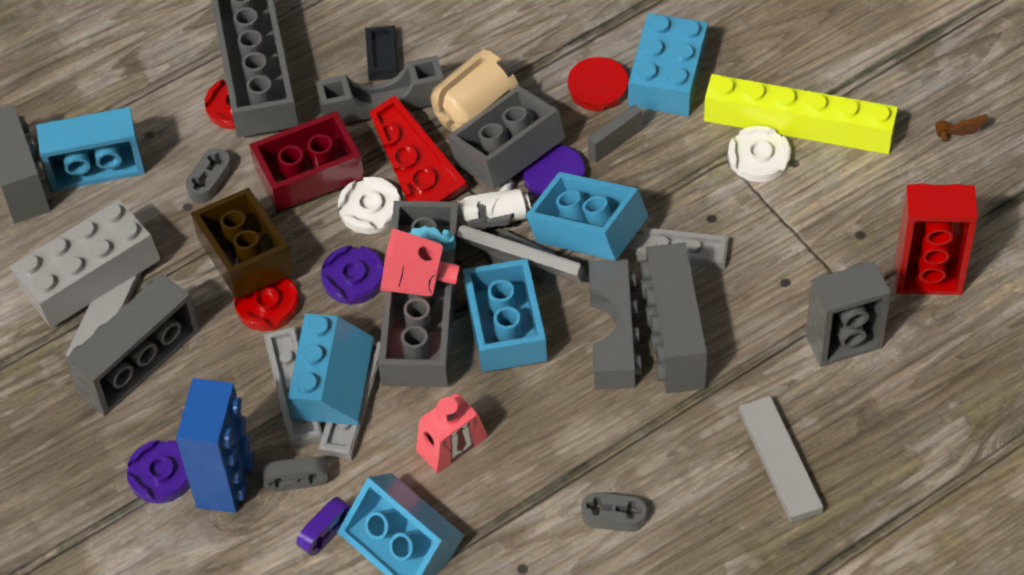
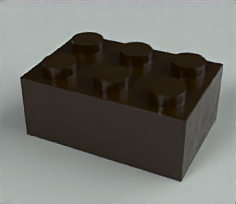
(243, 243)

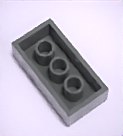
(673, 318)
(132, 344)

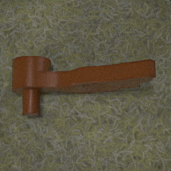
(964, 127)

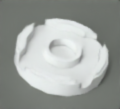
(759, 154)
(368, 205)

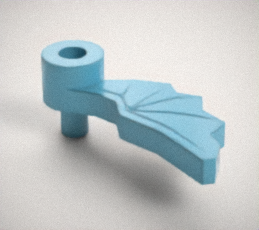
(433, 234)

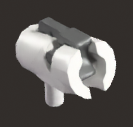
(494, 208)

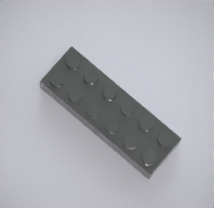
(254, 66)
(419, 327)

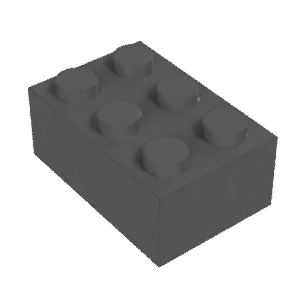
(506, 137)
(19, 172)
(847, 313)

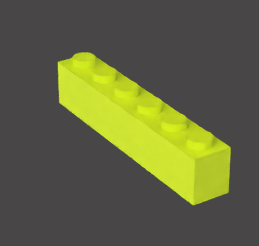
(800, 113)

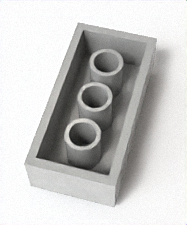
(85, 263)

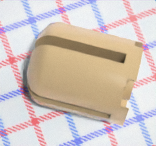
(470, 90)

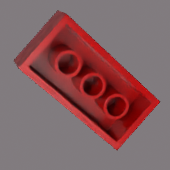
(935, 239)

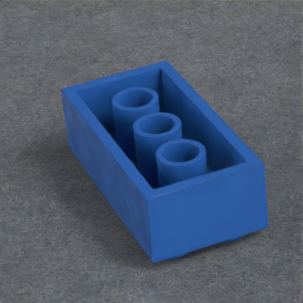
(215, 445)

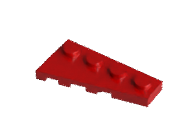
(415, 158)

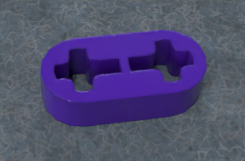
(323, 526)

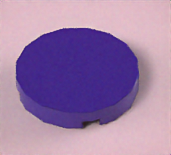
(545, 168)
(352, 274)
(157, 472)

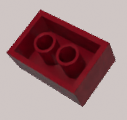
(307, 161)

